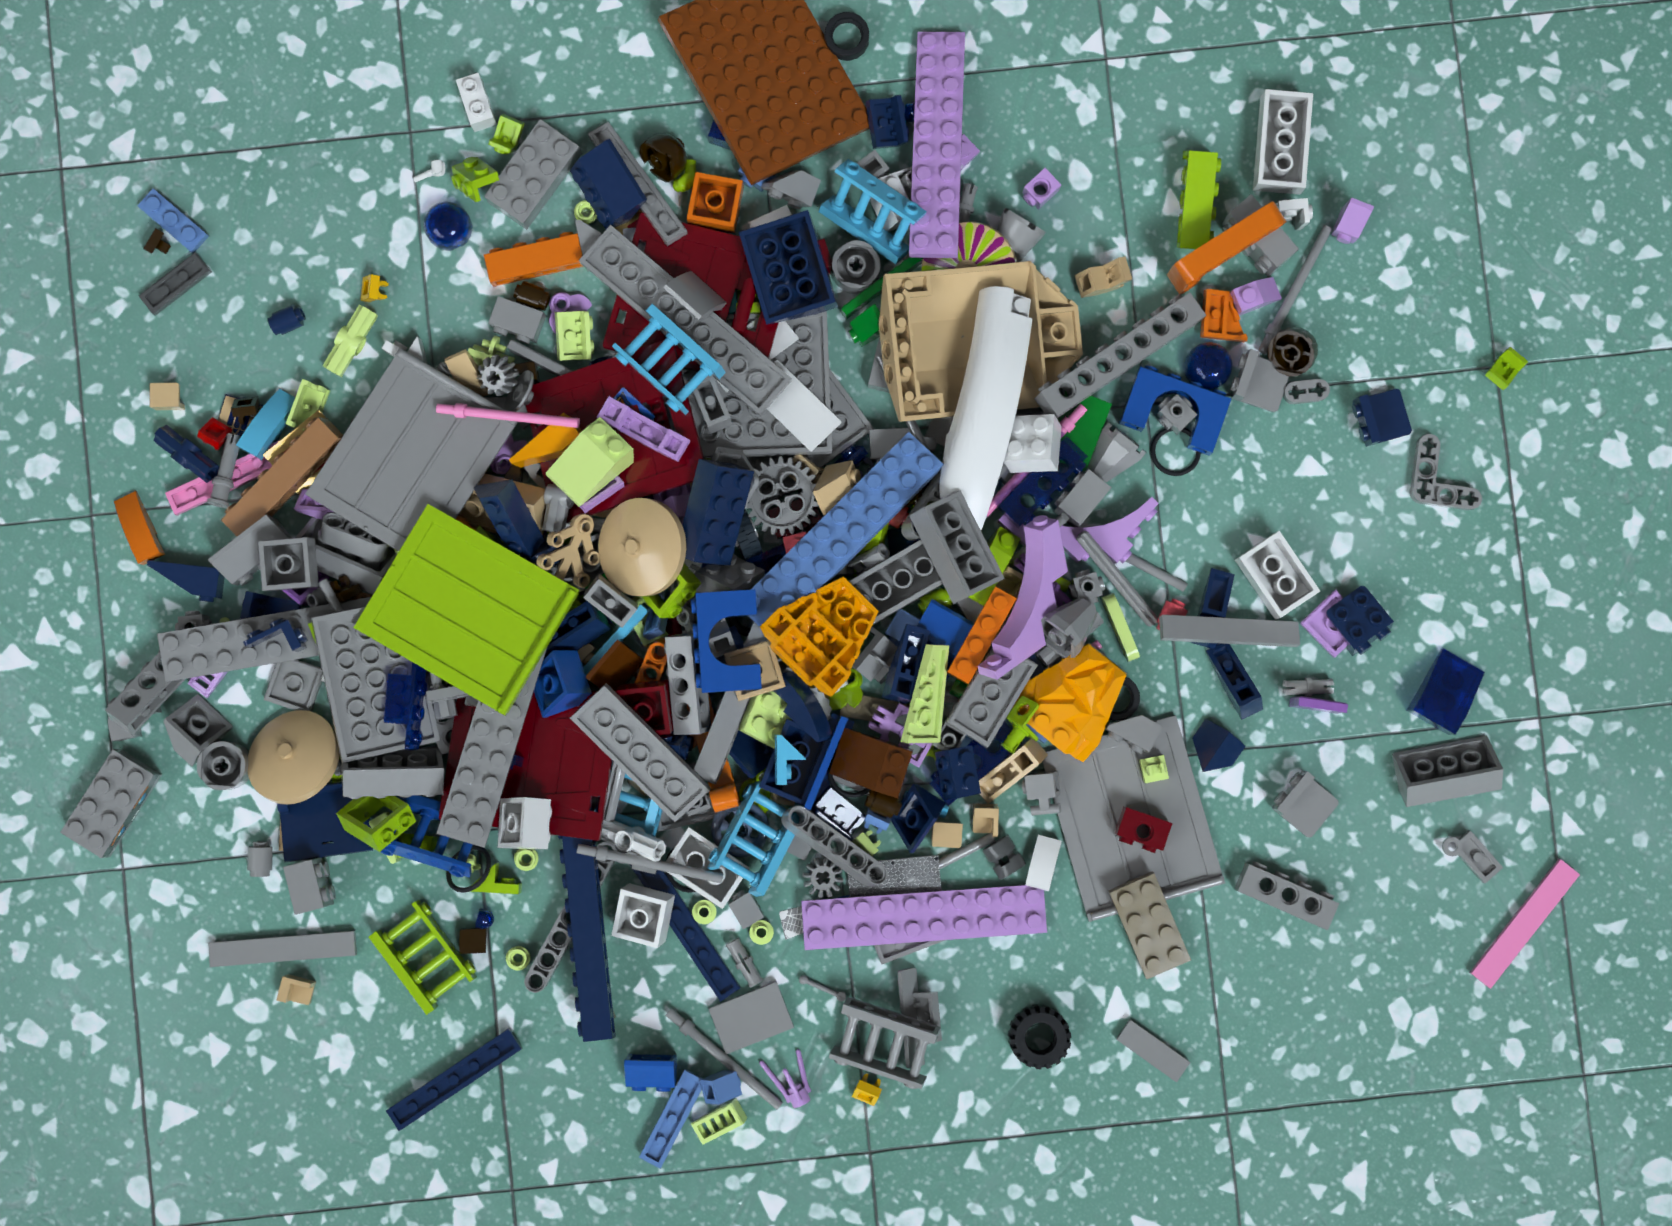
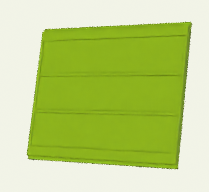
(466, 609)

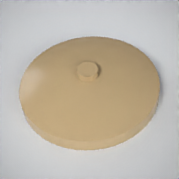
(642, 547)
(293, 757)

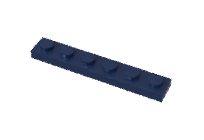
(454, 1079)

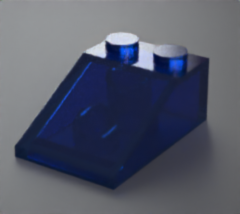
(1446, 692)

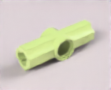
(350, 340)

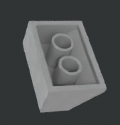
(241, 556)

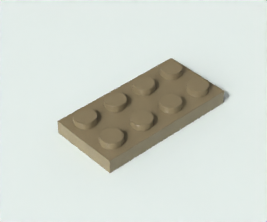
(1149, 925)

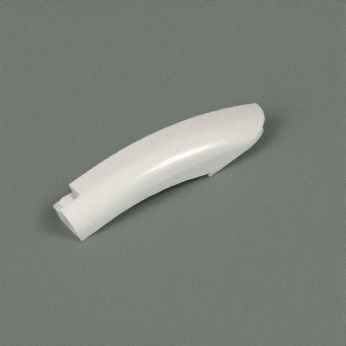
(987, 399)

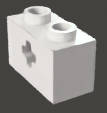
(476, 102)

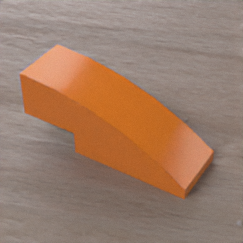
(138, 528)

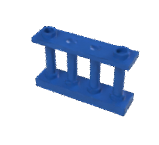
(429, 810)

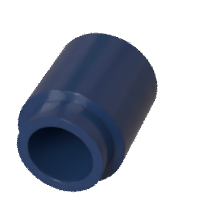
(286, 319)

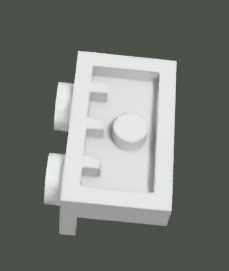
(1298, 209)

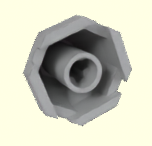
(1114, 453)
(1069, 626)

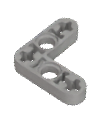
(1433, 488)

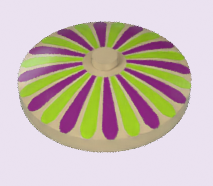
(977, 247)

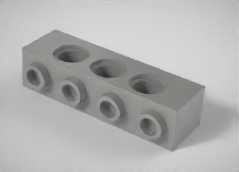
(149, 699)
(698, 719)
(1320, 915)

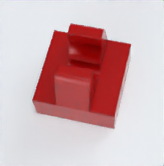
(214, 433)

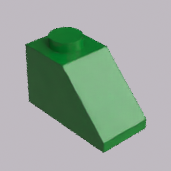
(865, 326)

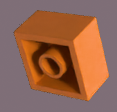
(715, 202)

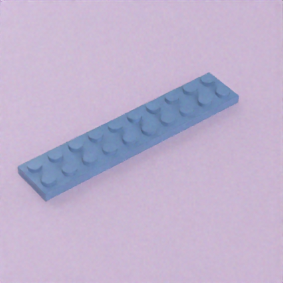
(847, 527)

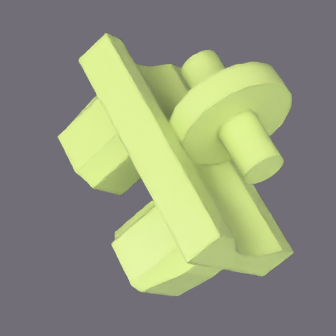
(479, 353)

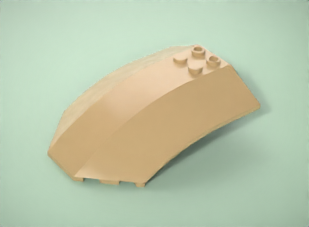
(930, 312)

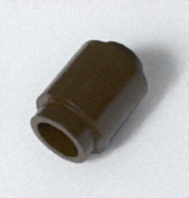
(532, 296)
(883, 804)

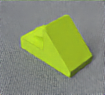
(491, 884)

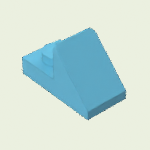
(783, 752)

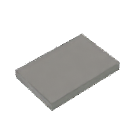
(751, 1017)

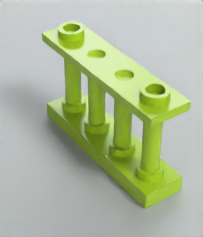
(398, 960)

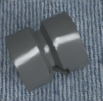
(999, 849)

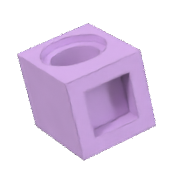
(1043, 179)

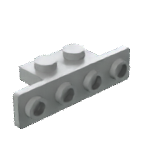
(917, 1005)

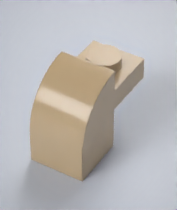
(1103, 278)

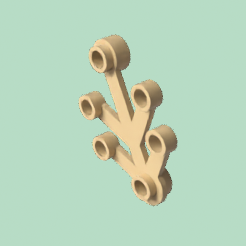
(570, 553)

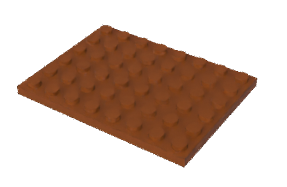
(766, 80)

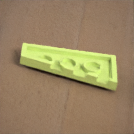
(927, 702)

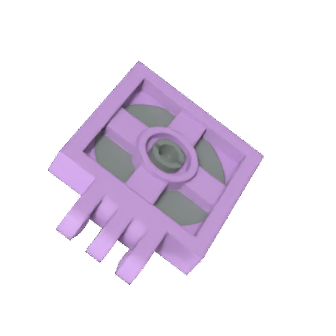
(892, 728)

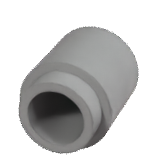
(260, 859)

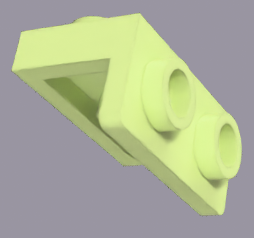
(574, 335)

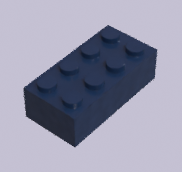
(715, 511)

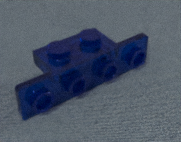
(405, 703)

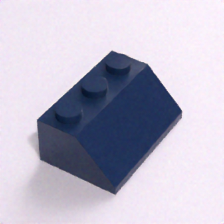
(608, 185)
(510, 517)
(802, 771)

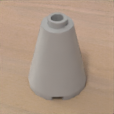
(1019, 233)

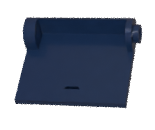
(315, 822)

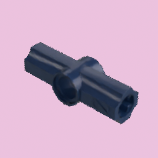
(186, 453)

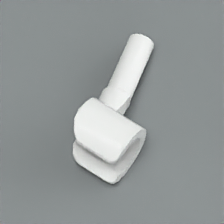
(437, 170)

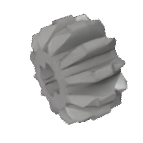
(494, 366)
(824, 885)

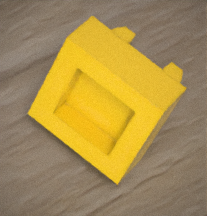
(370, 288)
(867, 1092)

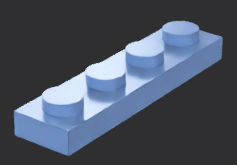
(672, 1119)

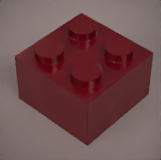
(650, 702)

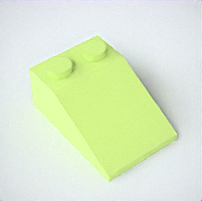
(591, 462)

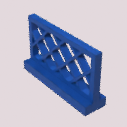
(821, 782)

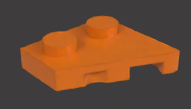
(1221, 317)

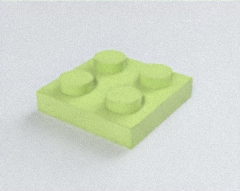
(764, 718)

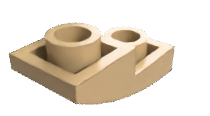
(465, 371)

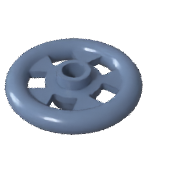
(720, 824)

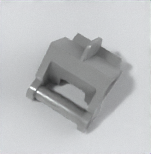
(876, 657)

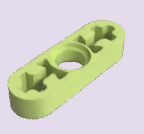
(1120, 627)

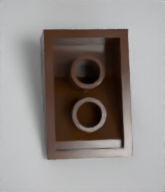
(616, 666)
(871, 762)

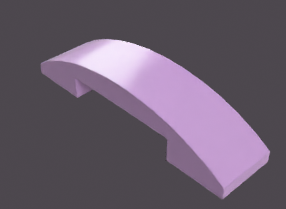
(643, 429)

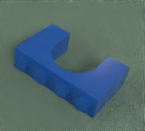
(1208, 405)
(710, 609)

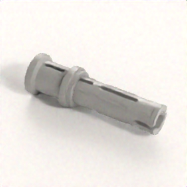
(223, 481)

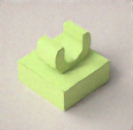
(1153, 769)
(865, 843)

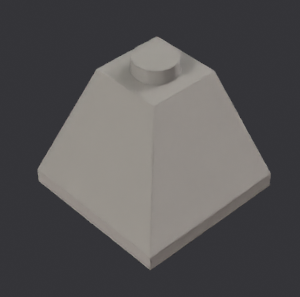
(195, 728)

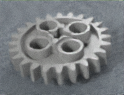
(787, 517)

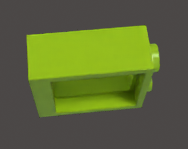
(673, 605)
(359, 810)

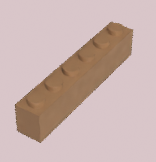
(285, 477)

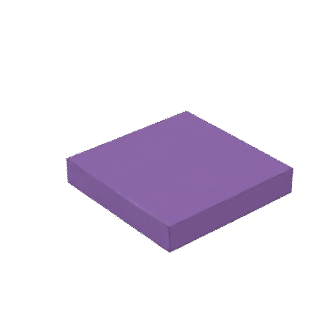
(1318, 705)

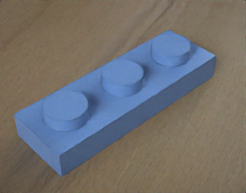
(173, 221)

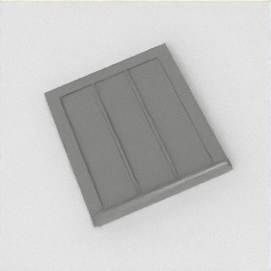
(407, 454)
(1092, 805)

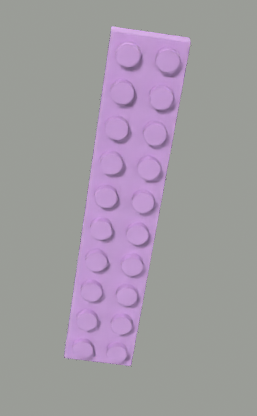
(937, 143)
(923, 917)

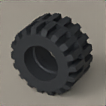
(1051, 1054)

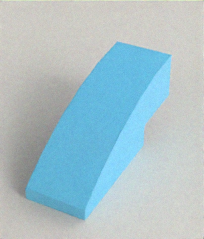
(267, 425)

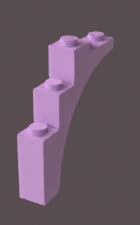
(1110, 537)

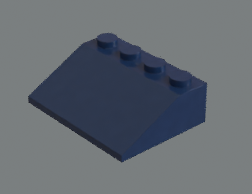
(788, 268)

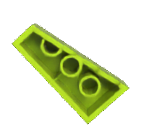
(1197, 198)

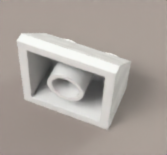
(524, 823)

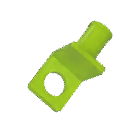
(1019, 723)

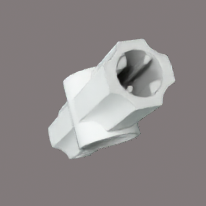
(633, 840)

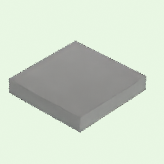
(294, 685)

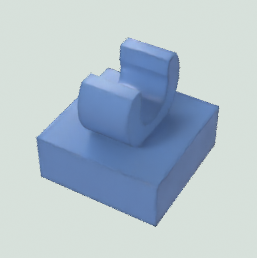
(877, 820)

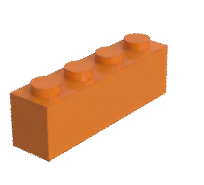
(534, 259)
(981, 635)

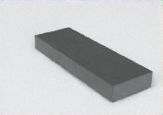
(175, 284)

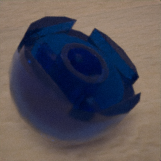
(447, 225)
(1208, 365)

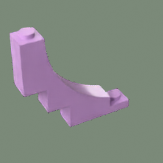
(1024, 630)

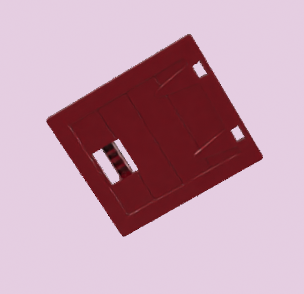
(718, 262)
(583, 396)
(556, 766)

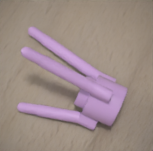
(796, 1092)

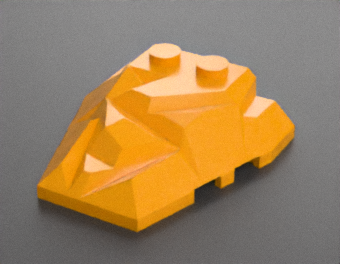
(822, 634)
(1074, 701)

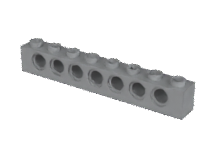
(1188, 314)

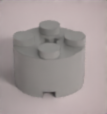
(845, 259)
(210, 767)

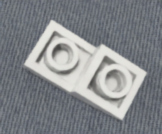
(1043, 863)

